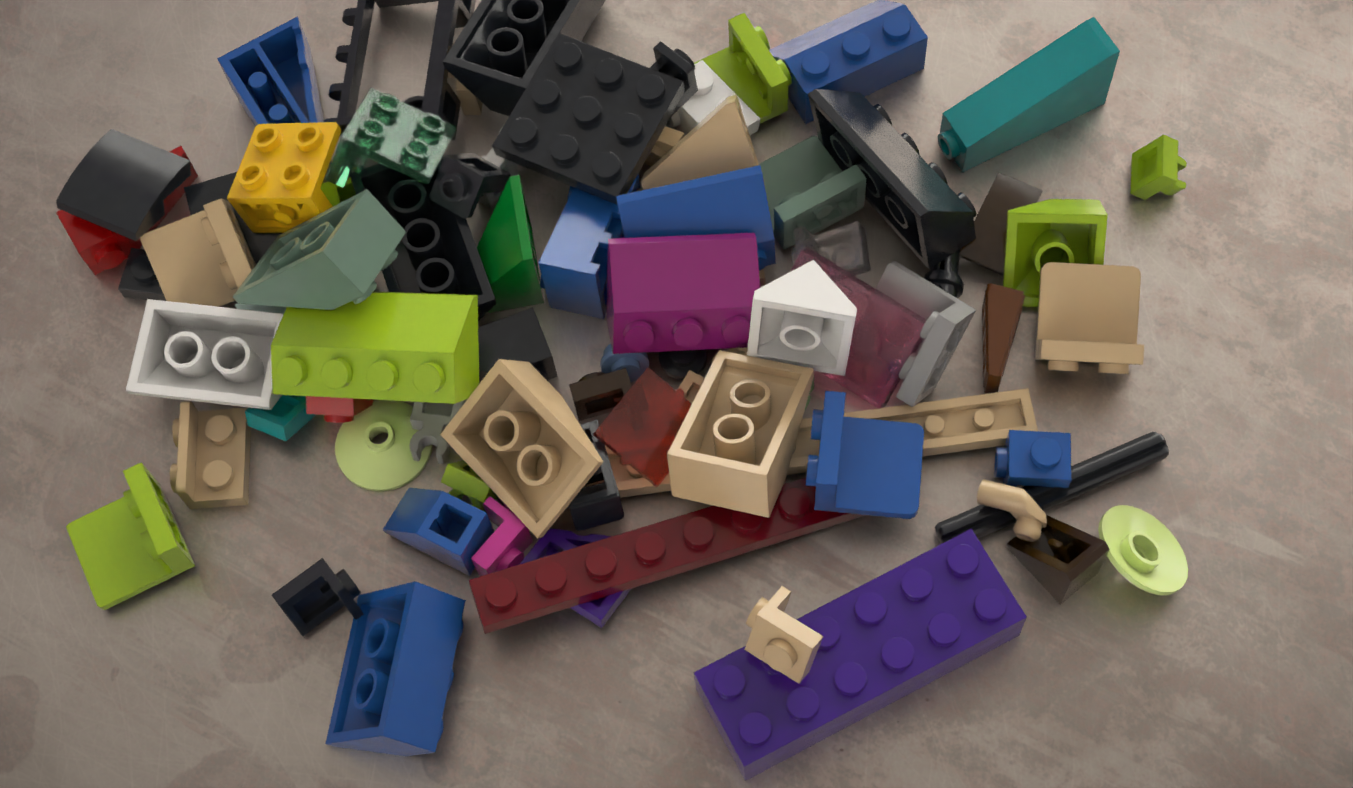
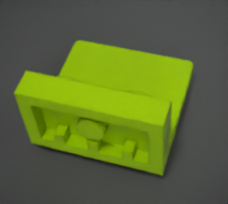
(130, 542)

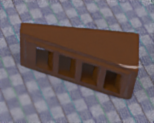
(1000, 321)

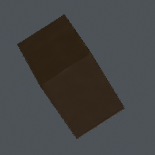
(1061, 557)

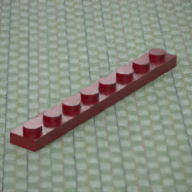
(643, 557)

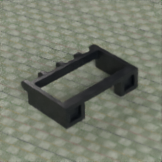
(438, 94)

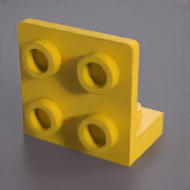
(284, 175)

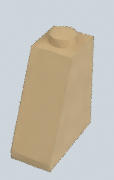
(711, 148)

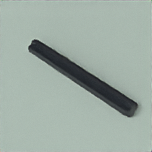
(1084, 478)

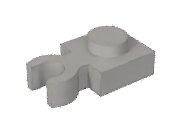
(431, 421)

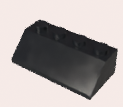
(508, 43)
(898, 180)
(438, 245)

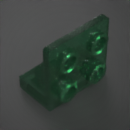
(393, 137)

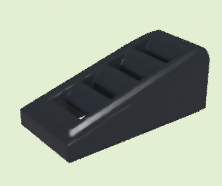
(599, 502)

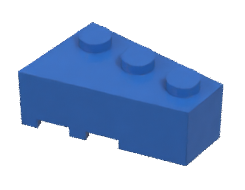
(275, 77)
(577, 254)

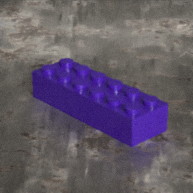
(872, 652)

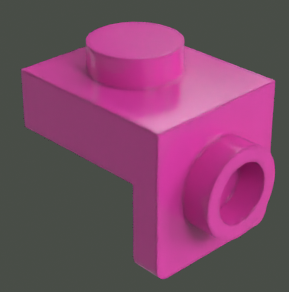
(506, 544)

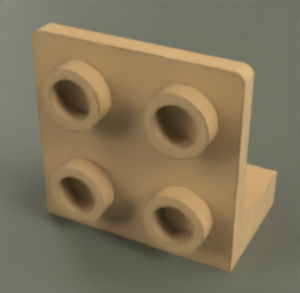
(200, 256)

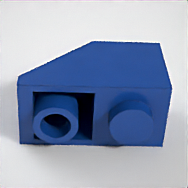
(440, 527)

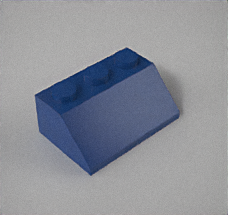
(854, 53)
(703, 206)
(397, 671)

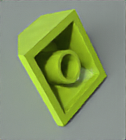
(1051, 233)

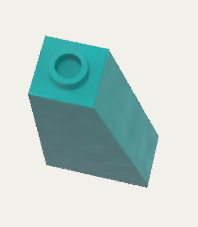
(1031, 97)

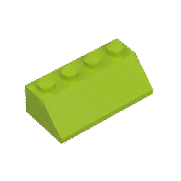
(380, 349)

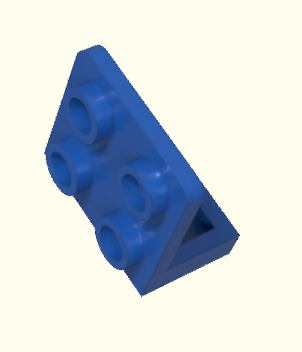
(864, 463)

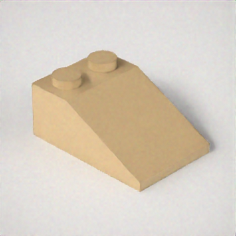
(740, 433)
(524, 443)

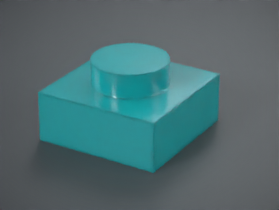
(283, 419)

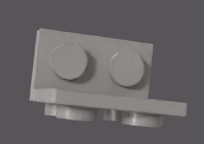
(941, 333)

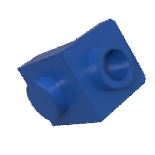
(1034, 459)

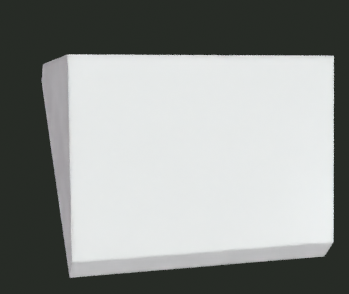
(802, 321)

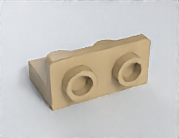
(211, 457)

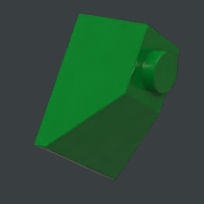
(510, 252)

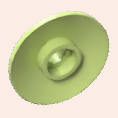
(385, 464)
(1143, 550)

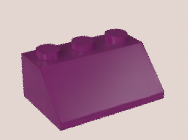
(681, 292)

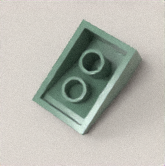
(326, 258)

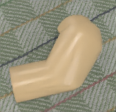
(1017, 502)

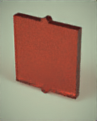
(645, 426)

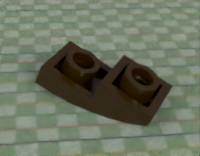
(991, 221)

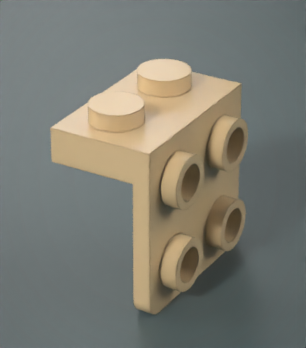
(1089, 316)

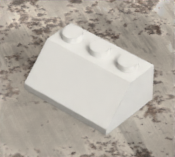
(205, 354)

